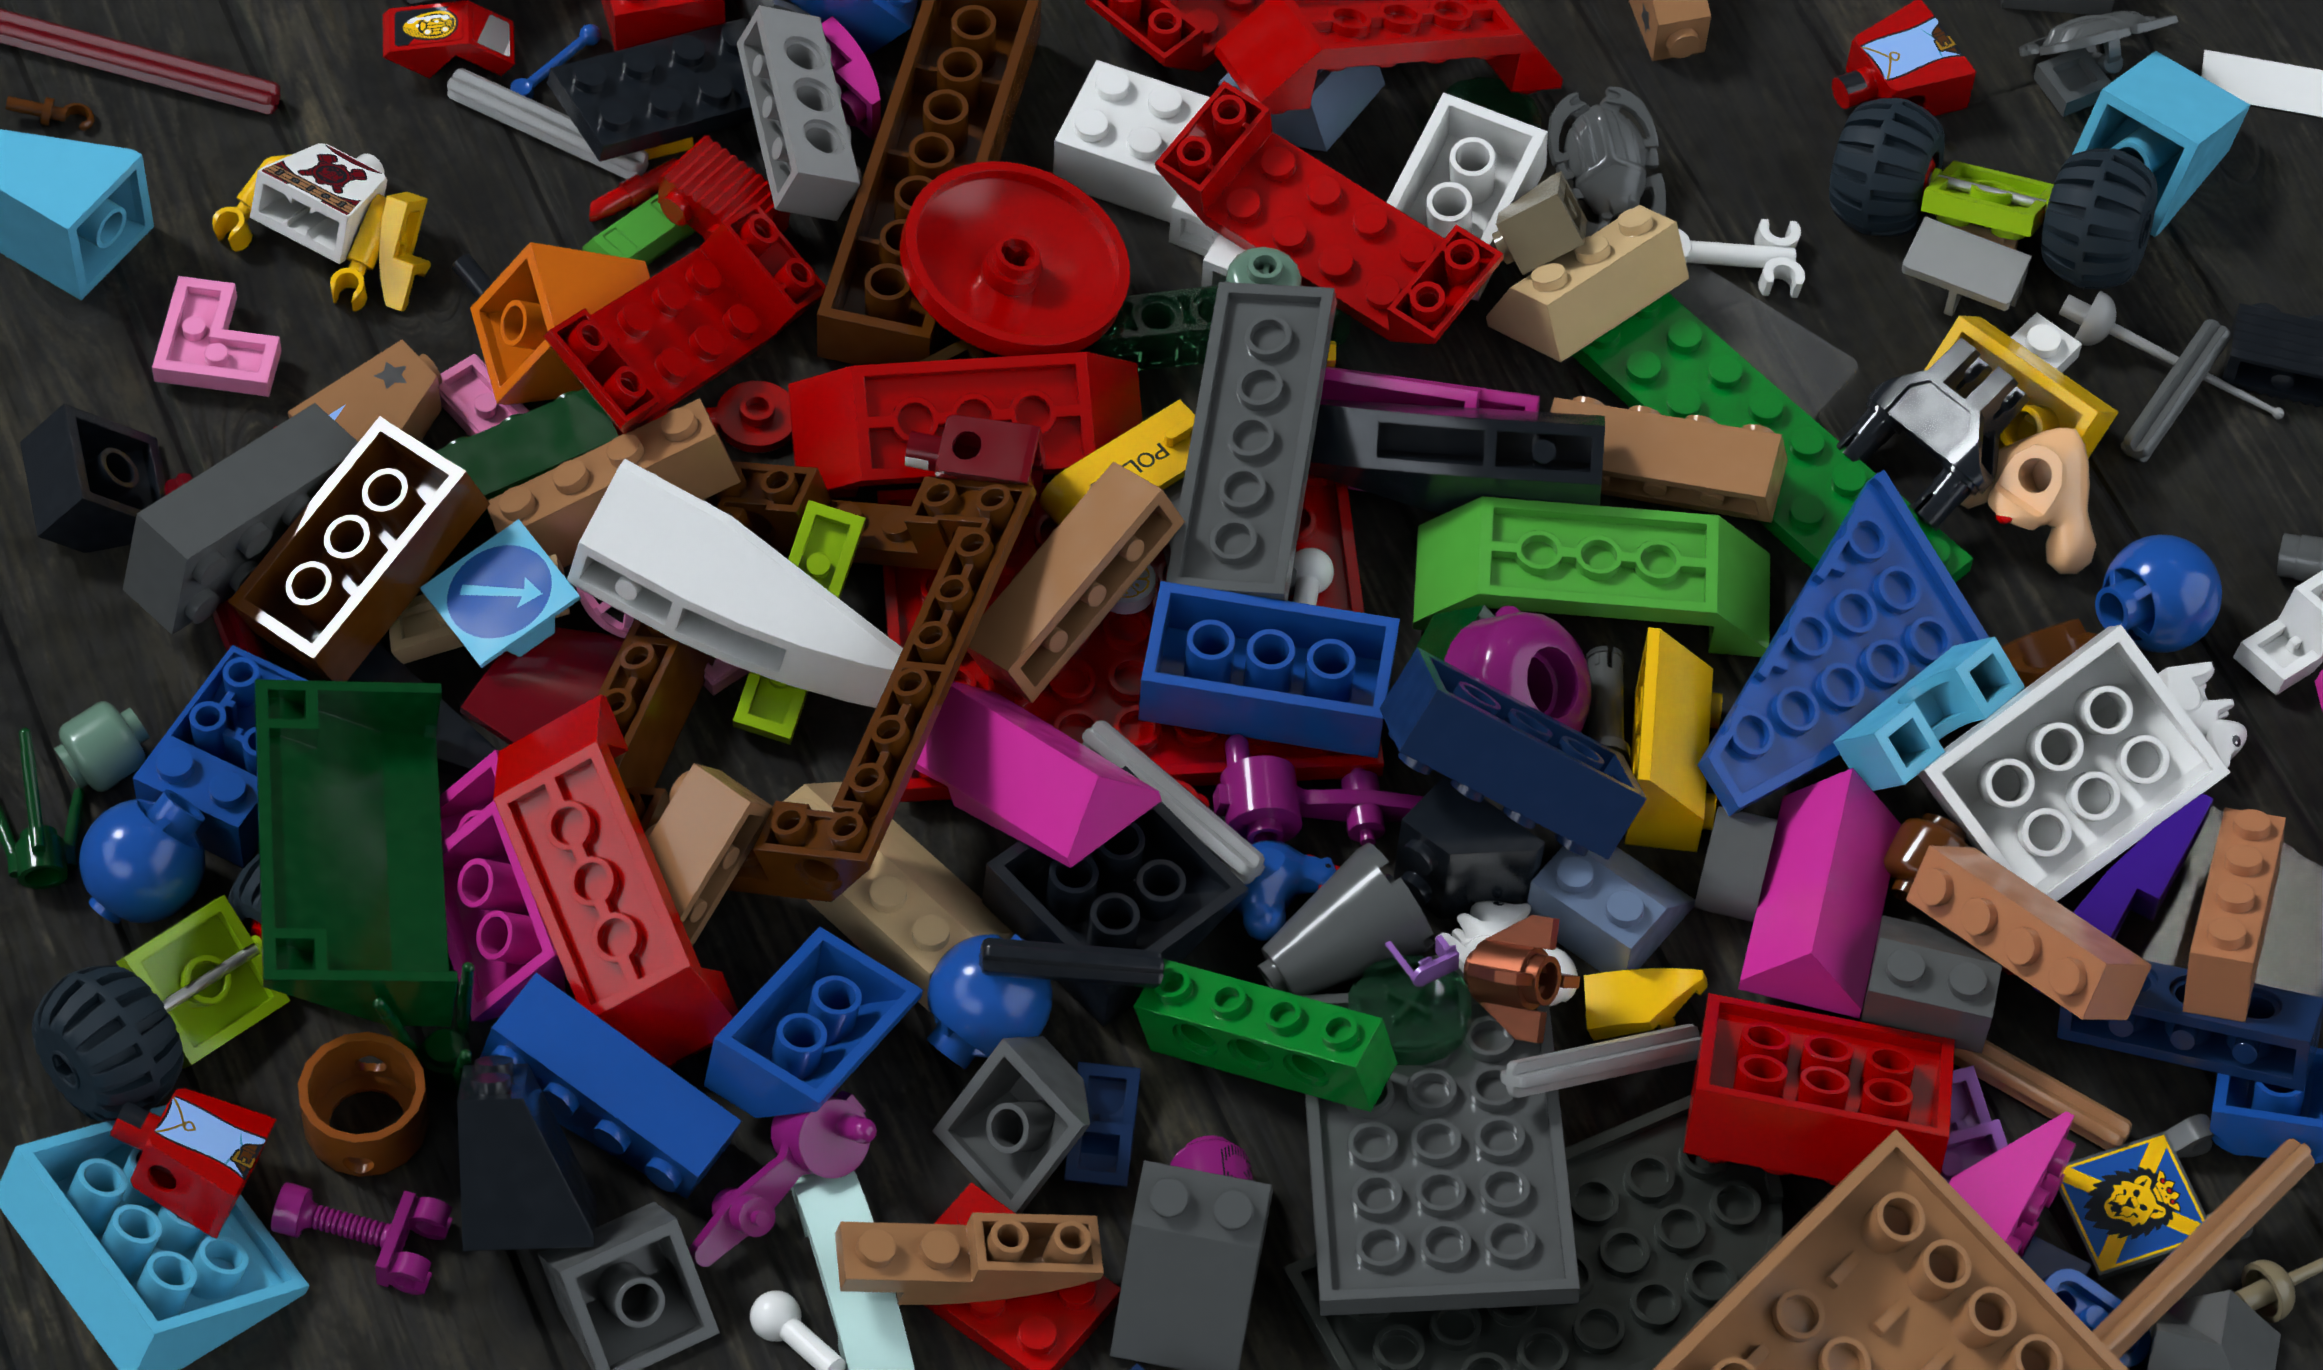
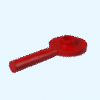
(751, 417)

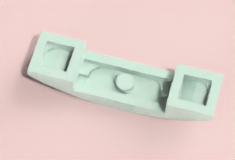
(866, 1322)

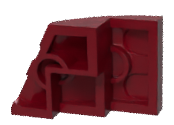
(542, 684)

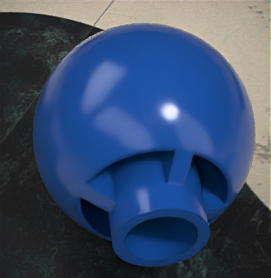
(2161, 593)
(143, 859)
(982, 1009)

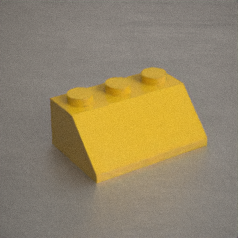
(2053, 396)
(1668, 740)

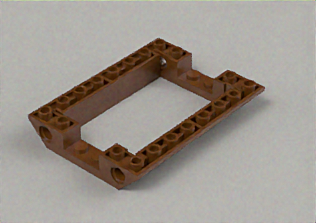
(654, 681)

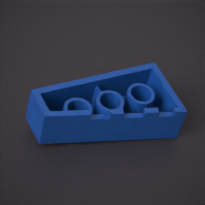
(612, 1088)

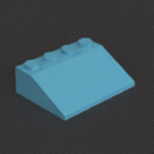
(130, 1267)

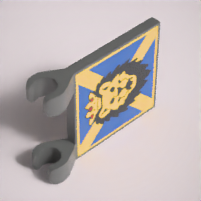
(2136, 1198)

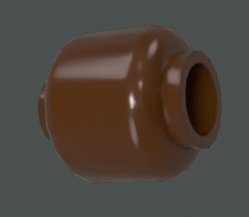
(1911, 845)

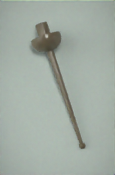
(2271, 1289)

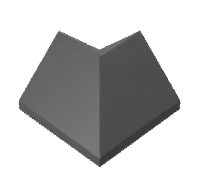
(2212, 1334)

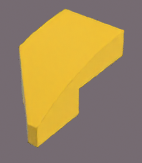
(397, 243)
(1637, 999)

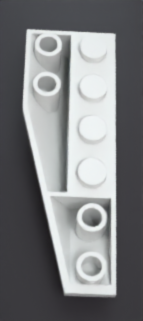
(725, 591)

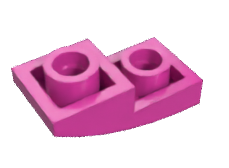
(856, 79)

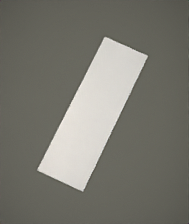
(2266, 82)

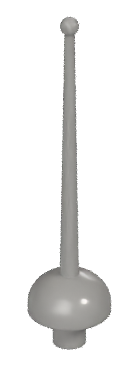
(2098, 322)

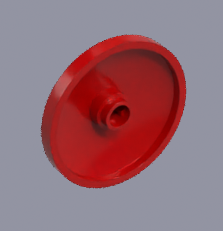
(1014, 259)

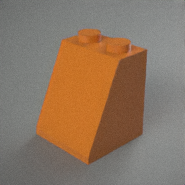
(531, 298)

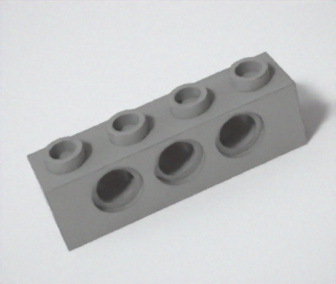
(798, 113)

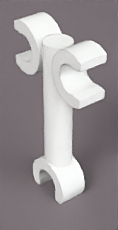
(1770, 252)

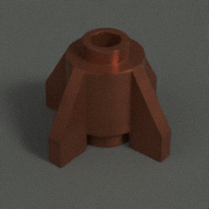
(1515, 975)

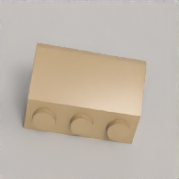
(1594, 285)

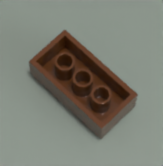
(359, 552)

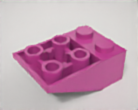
(2019, 1181)

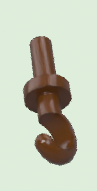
(49, 112)

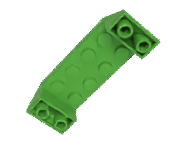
(1597, 566)

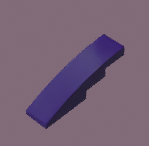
(2145, 872)

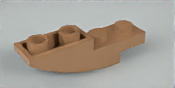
(974, 1262)

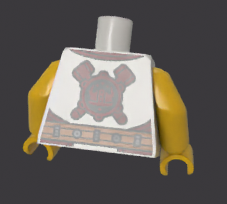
(321, 203)

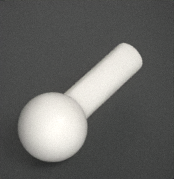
(1313, 574)
(778, 1318)

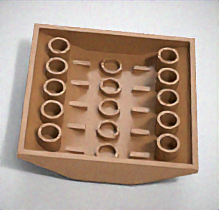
(1891, 1280)

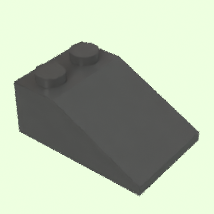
(1190, 1268)

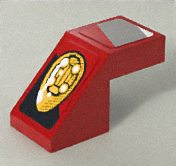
(432, 34)

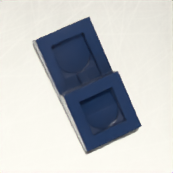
(1106, 1146)

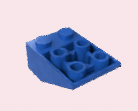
(213, 756)

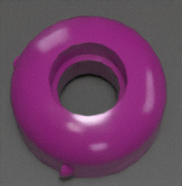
(1528, 660)

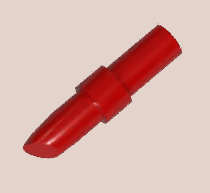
(629, 193)

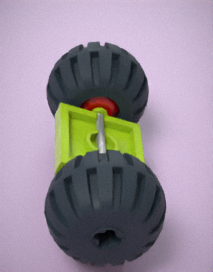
(2092, 215)
(166, 1005)

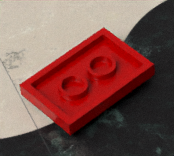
(1031, 1329)

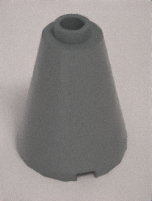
(1345, 928)

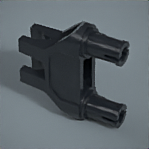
(1949, 413)

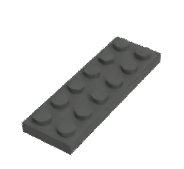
(1253, 438)

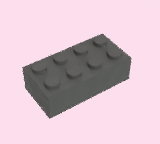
(220, 525)

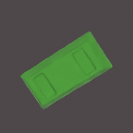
(640, 234)

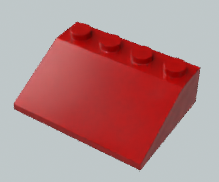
(1813, 1090)

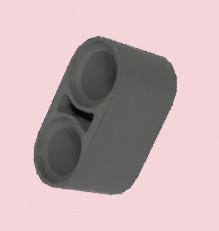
(1735, 864)

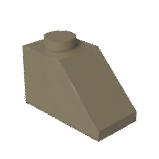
(1541, 225)

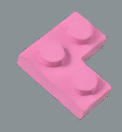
(202, 351)

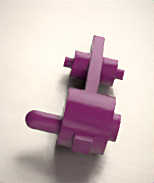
(1265, 802)
(816, 1143)

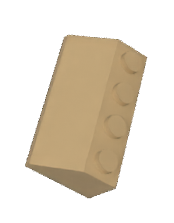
(906, 904)

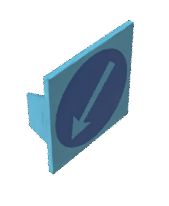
(502, 595)

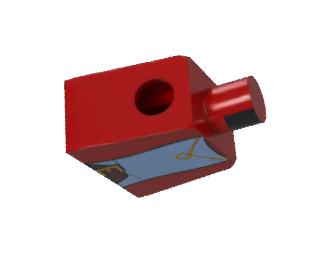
(1908, 60)
(194, 1154)

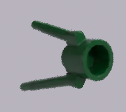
(40, 856)
(444, 1050)

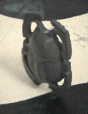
(2095, 30)
(1607, 154)

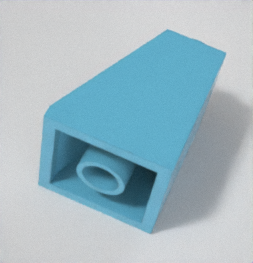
(2169, 123)
(70, 207)

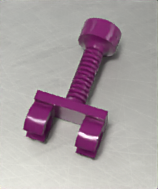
(403, 1270)

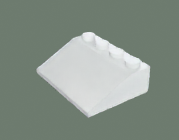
(2075, 766)

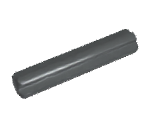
(2175, 390)

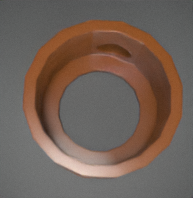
(337, 1074)

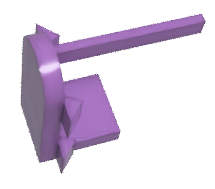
(1430, 969)

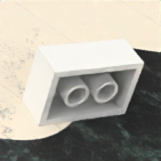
(1118, 135)
(1469, 169)

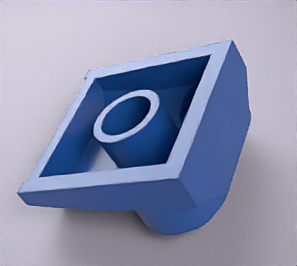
(2259, 1116)

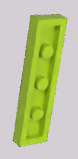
(824, 552)

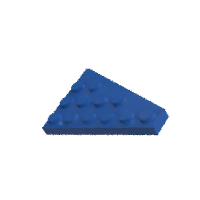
(1852, 639)

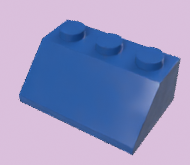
(807, 1029)

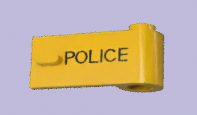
(1151, 450)

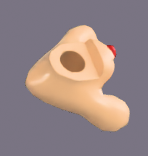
(2046, 484)

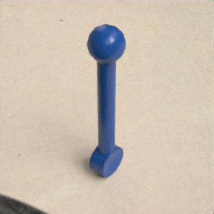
(589, 35)

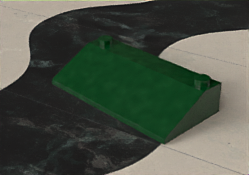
(353, 847)

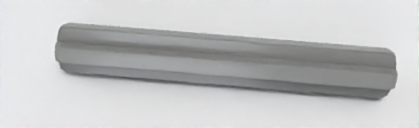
(535, 120)
(1217, 835)
(1601, 1060)

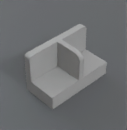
(1966, 266)

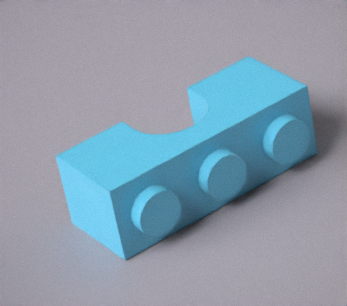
(1906, 728)

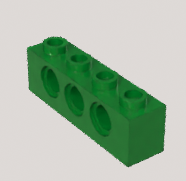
(1267, 1035)

